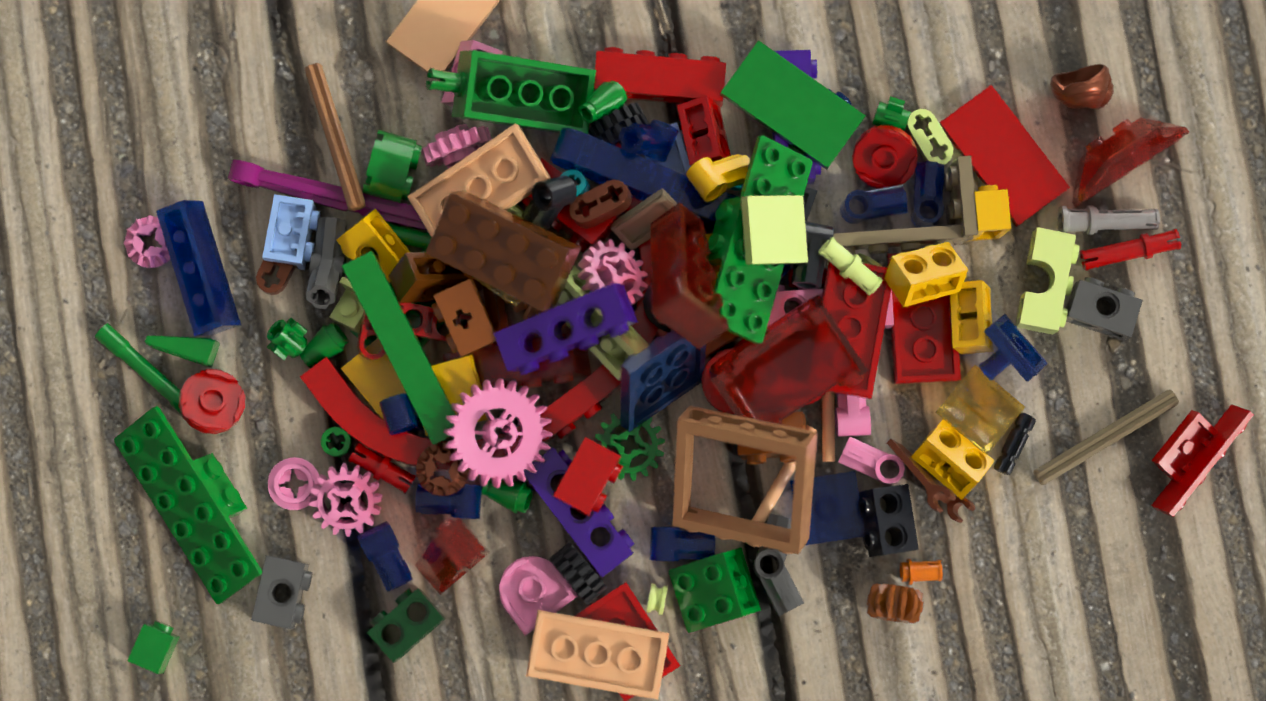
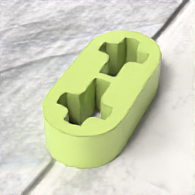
(936, 134)

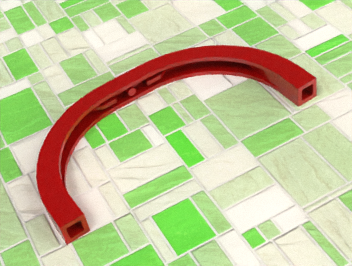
(365, 426)

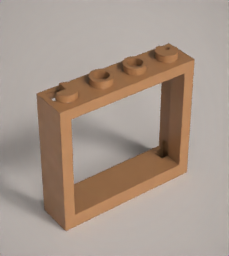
(752, 434)

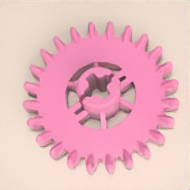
(480, 460)

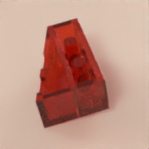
(451, 554)

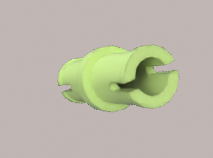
(850, 266)

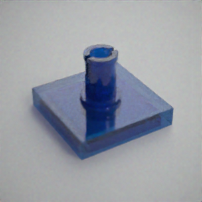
(1012, 349)
(834, 508)

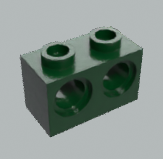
(411, 631)

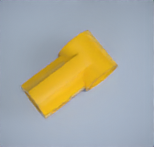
(715, 177)

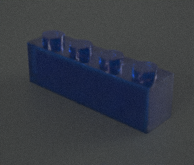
(198, 267)

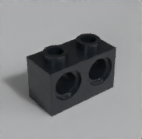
(897, 520)

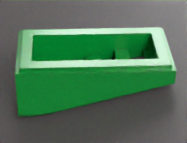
(189, 348)

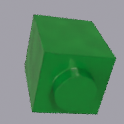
(154, 647)

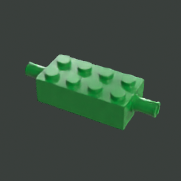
(516, 91)

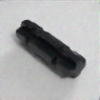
(1014, 443)

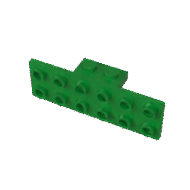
(751, 289)
(193, 502)

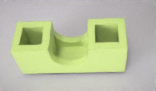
(1053, 253)

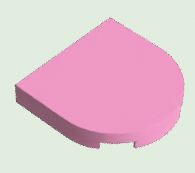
(533, 586)

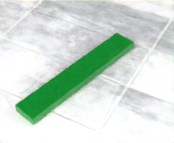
(400, 344)

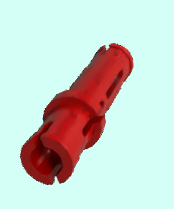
(1143, 246)

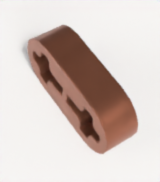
(600, 204)
(284, 274)

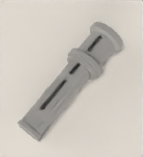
(1093, 219)

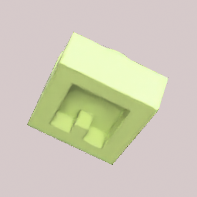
(349, 309)

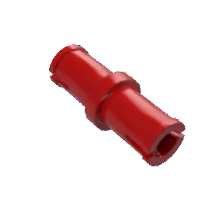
(382, 468)

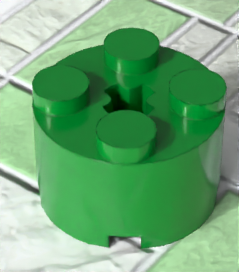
(390, 167)

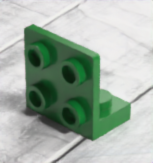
(714, 590)

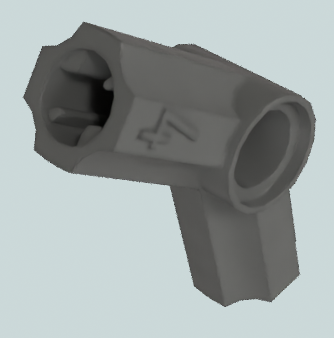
(326, 263)
(778, 585)

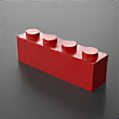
(661, 78)

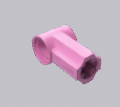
(852, 416)
(868, 460)

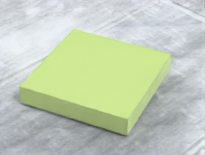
(774, 230)

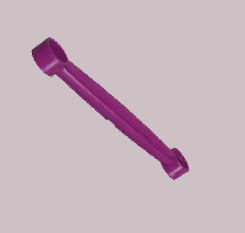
(321, 193)

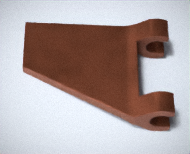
(934, 488)

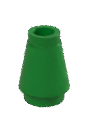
(603, 101)
(326, 343)
(512, 498)

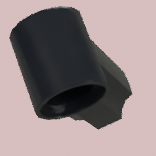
(549, 199)
(810, 274)

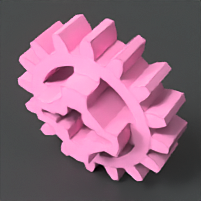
(455, 145)
(611, 264)
(355, 508)

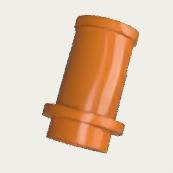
(920, 571)

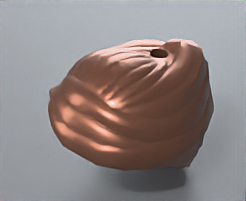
(1084, 87)

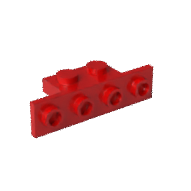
(1193, 453)

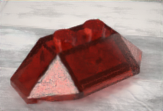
(1121, 154)

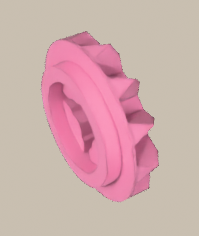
(135, 246)
(282, 473)

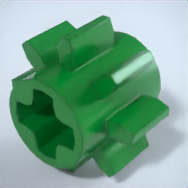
(891, 114)
(287, 338)

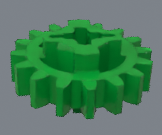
(650, 451)

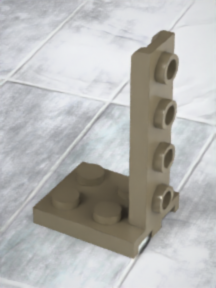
(959, 213)

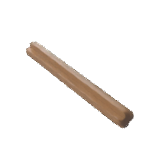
(335, 137)

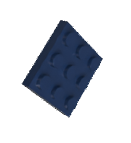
(658, 377)

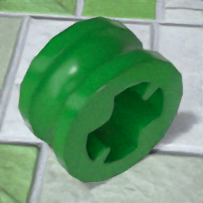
(333, 451)

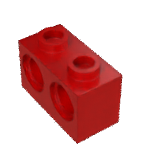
(703, 130)

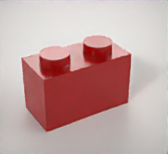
(588, 476)

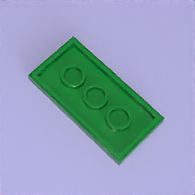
(792, 105)

